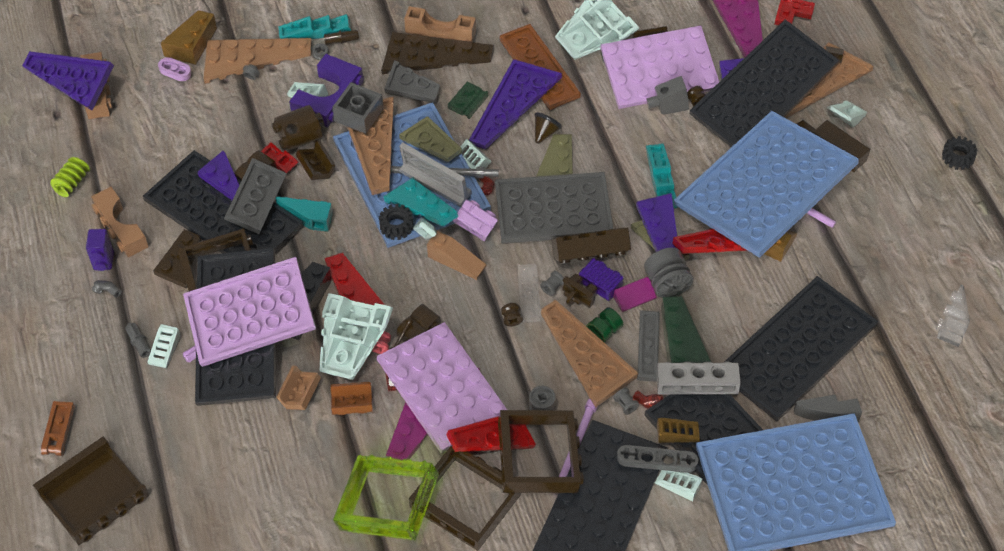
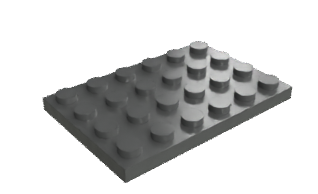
(552, 206)

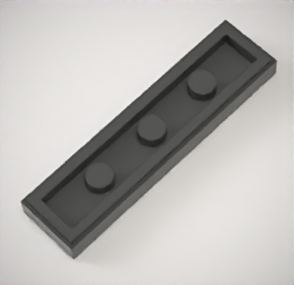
(648, 345)

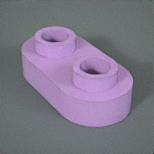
(174, 69)

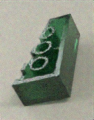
(680, 333)

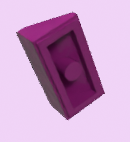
(634, 294)

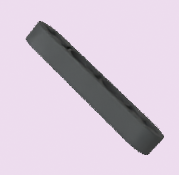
(657, 454)

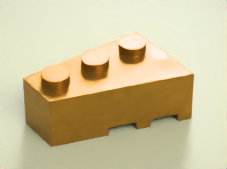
(190, 38)

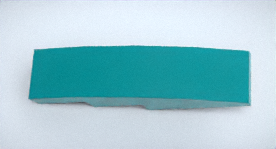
(314, 28)
(660, 170)

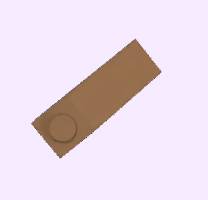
(454, 255)

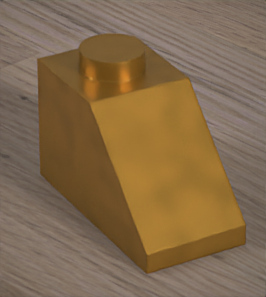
(781, 247)

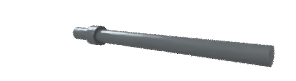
(479, 172)

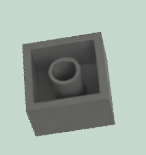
(358, 107)

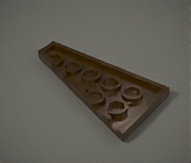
(431, 52)

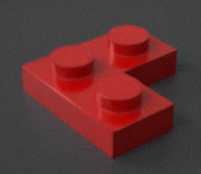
(791, 8)

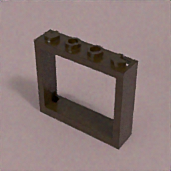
(210, 246)
(539, 484)
(450, 523)

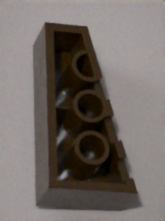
(591, 244)

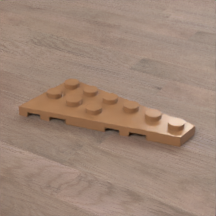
(230, 56)
(840, 76)
(375, 149)
(594, 362)

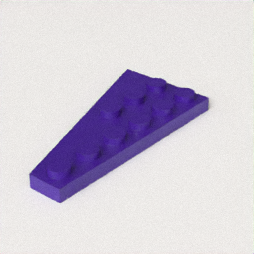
(74, 76)
(516, 93)

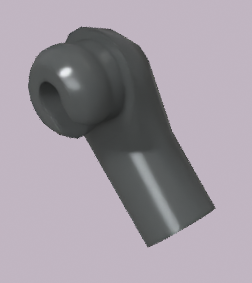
(100, 285)

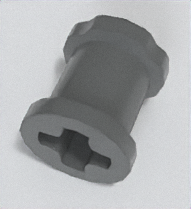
(552, 283)
(626, 401)

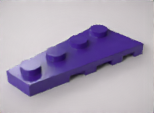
(658, 220)

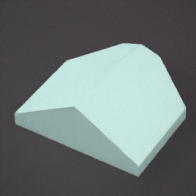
(848, 112)

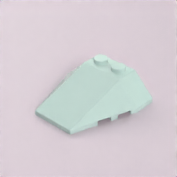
(592, 25)
(350, 334)

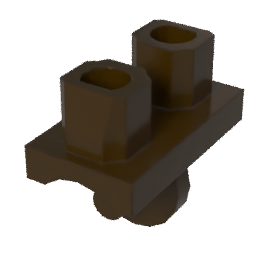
(576, 293)

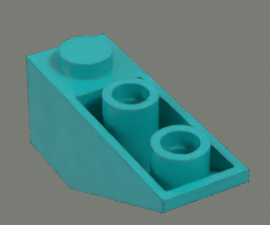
(314, 214)

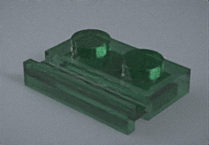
(468, 100)

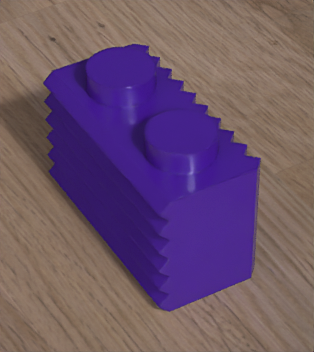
(99, 249)
(602, 277)

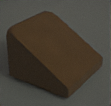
(836, 52)

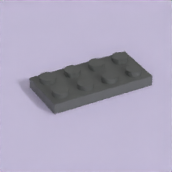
(255, 196)

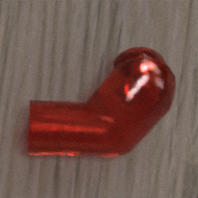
(488, 185)
(647, 401)

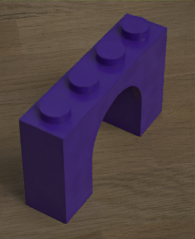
(334, 71)

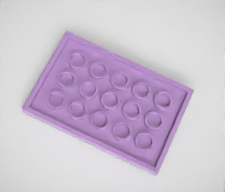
(649, 60)
(249, 311)
(440, 383)

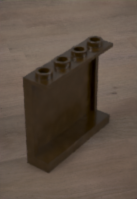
(90, 491)

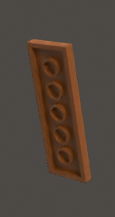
(528, 47)

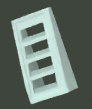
(311, 88)
(483, 162)
(425, 229)
(166, 334)
(683, 491)

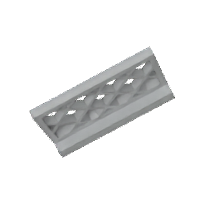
(434, 175)

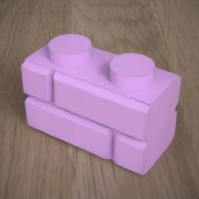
(475, 219)

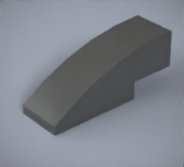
(826, 407)

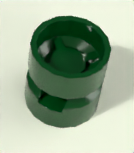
(605, 324)

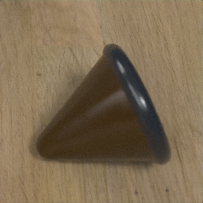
(545, 126)

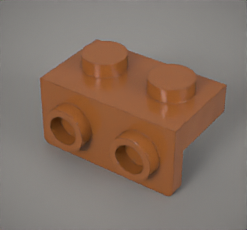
(351, 398)

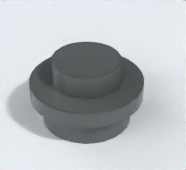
(251, 71)

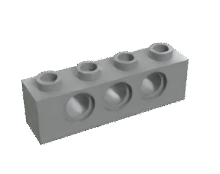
(689, 384)

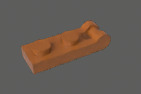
(57, 428)

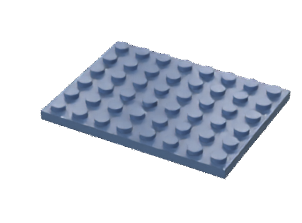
(766, 183)
(376, 202)
(794, 485)

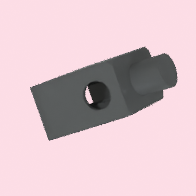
(670, 96)

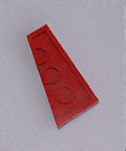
(705, 242)
(349, 281)
(485, 436)

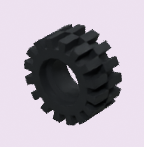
(958, 160)
(396, 213)

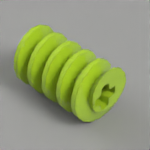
(69, 176)

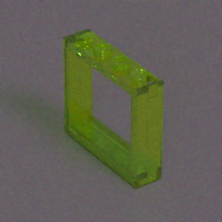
(385, 527)

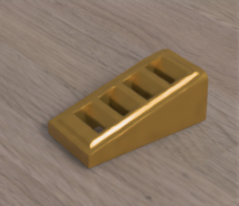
(670, 437)

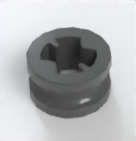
(317, 48)

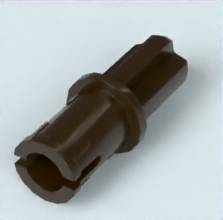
(341, 37)

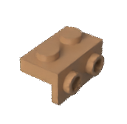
(298, 389)

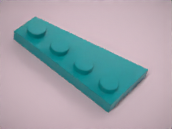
(422, 202)

